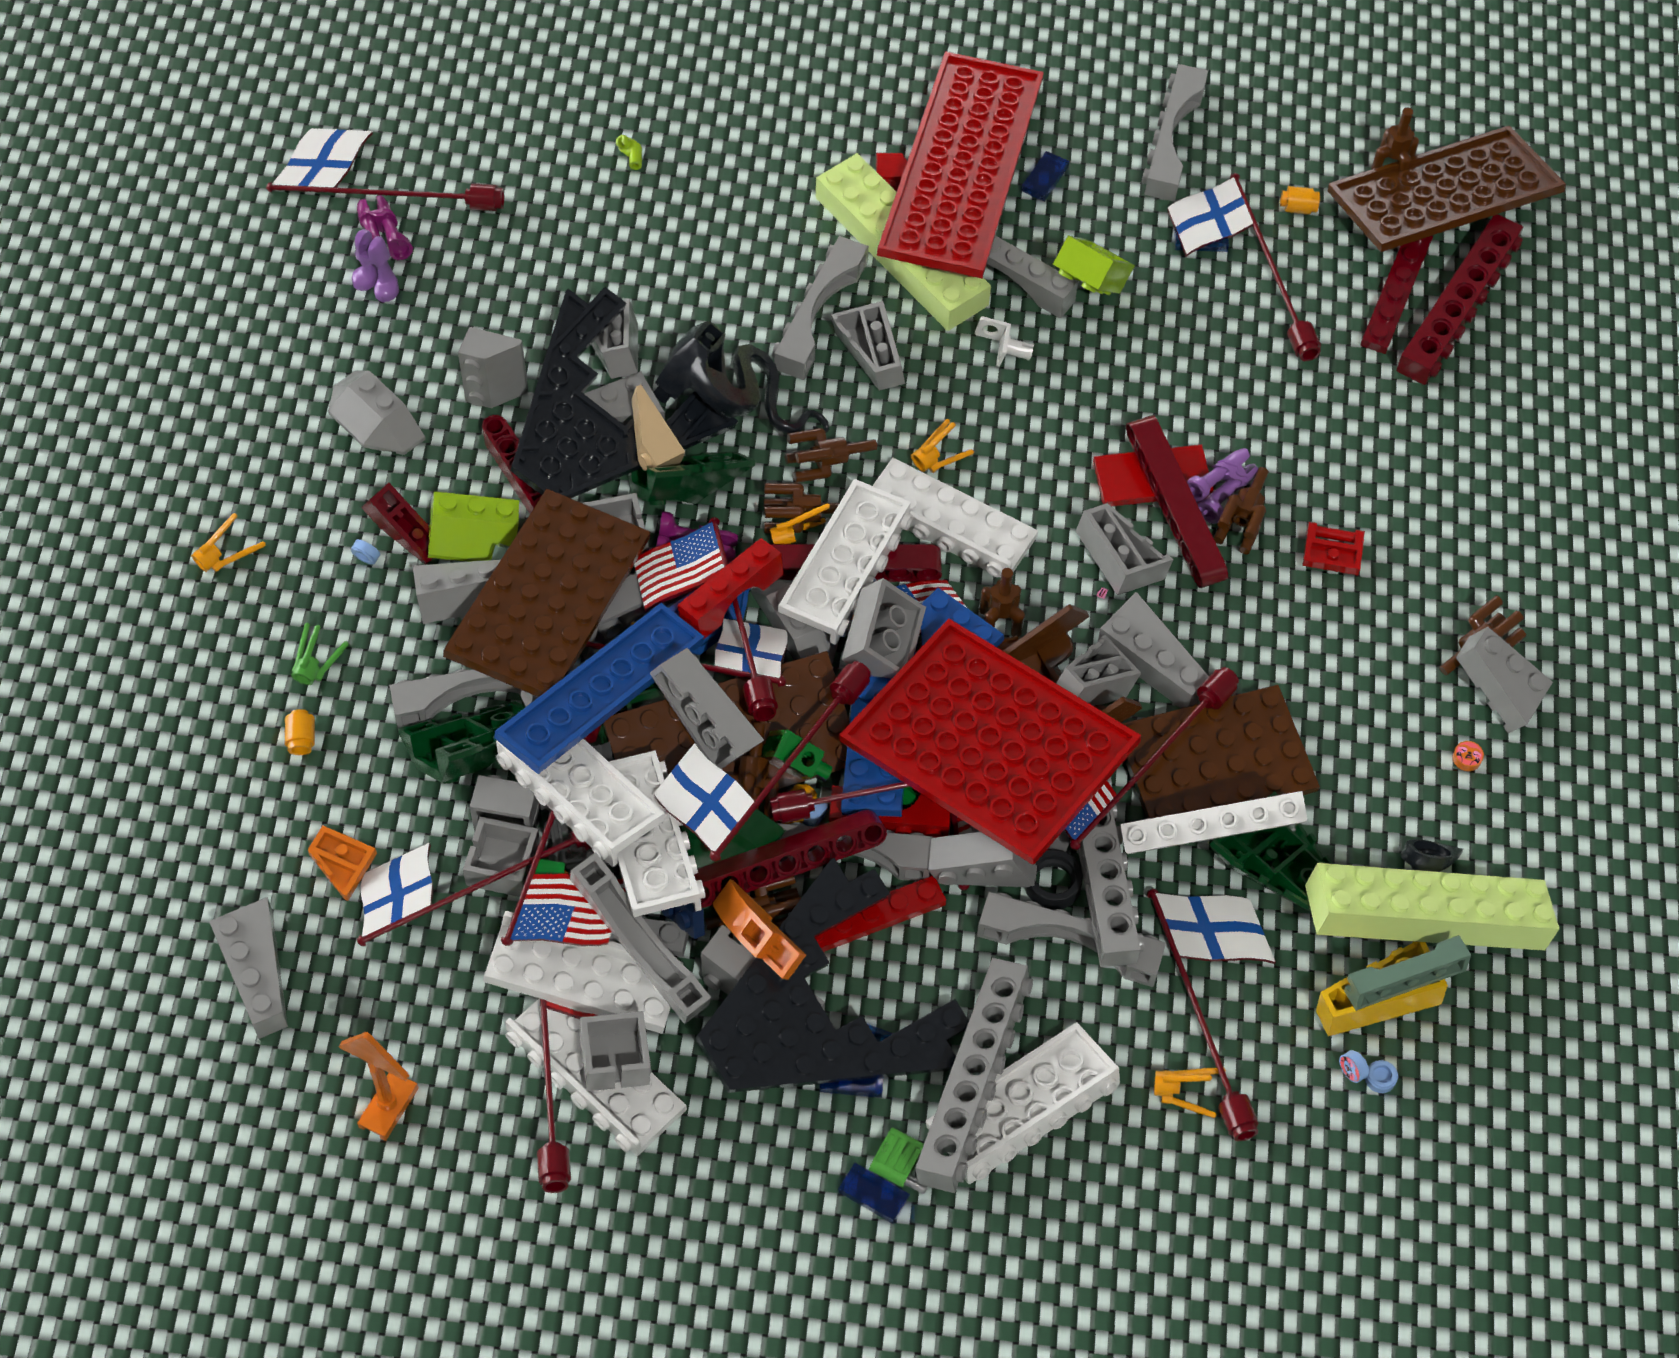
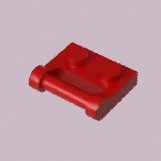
(1332, 554)

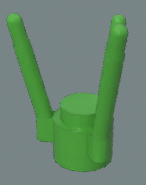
(306, 667)

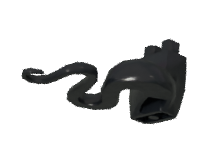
(700, 365)

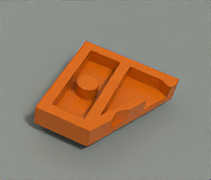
(341, 859)

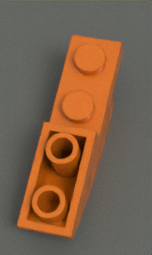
(757, 931)

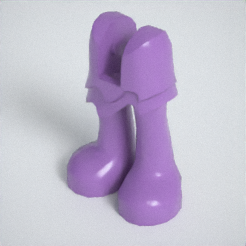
(375, 268)
(1229, 470)

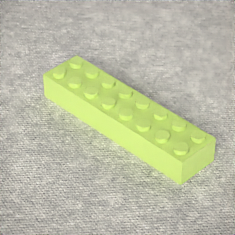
(862, 205)
(1431, 906)

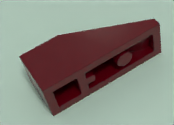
(399, 521)

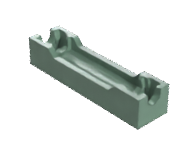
(1376, 985)

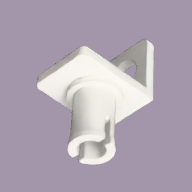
(1006, 345)

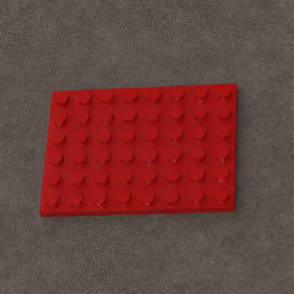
(990, 740)

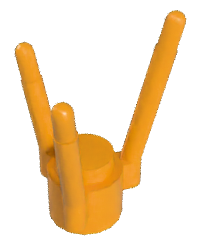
(927, 455)
(784, 531)
(208, 554)
(1168, 1083)

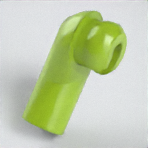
(631, 149)

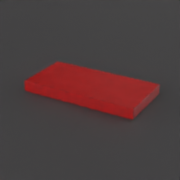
(1125, 483)

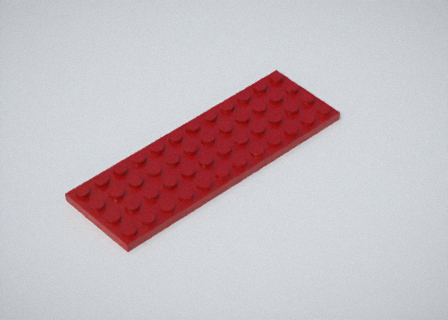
(961, 165)

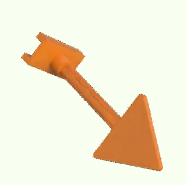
(392, 1091)

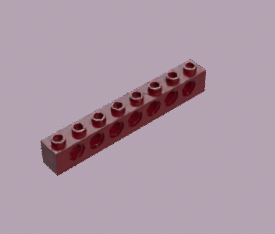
(1459, 300)

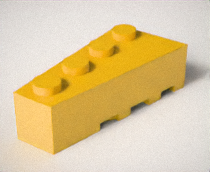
(1340, 1016)

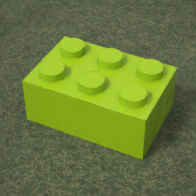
(1093, 265)

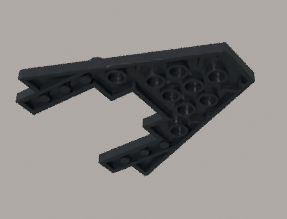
(568, 437)
(777, 1032)

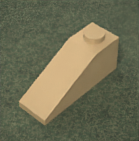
(654, 438)

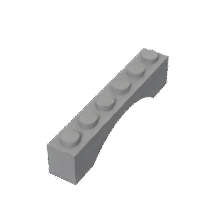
(1166, 168)
(842, 268)
(1037, 278)
(426, 697)
(900, 854)
(1013, 920)
(660, 966)

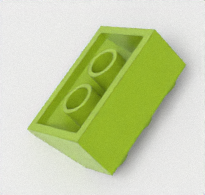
(470, 526)

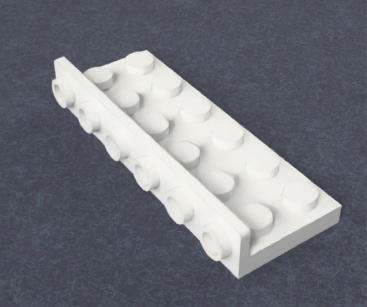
(958, 520)
(846, 558)
(589, 798)
(1214, 822)
(657, 864)
(580, 977)
(1040, 1096)
(630, 1113)

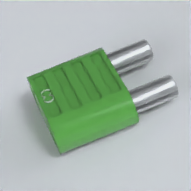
(898, 1159)

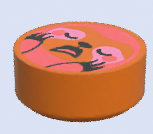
(1468, 756)

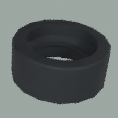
(1060, 900)

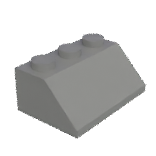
(492, 368)
(884, 629)

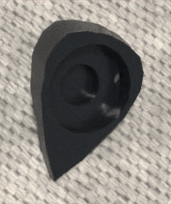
(1429, 855)

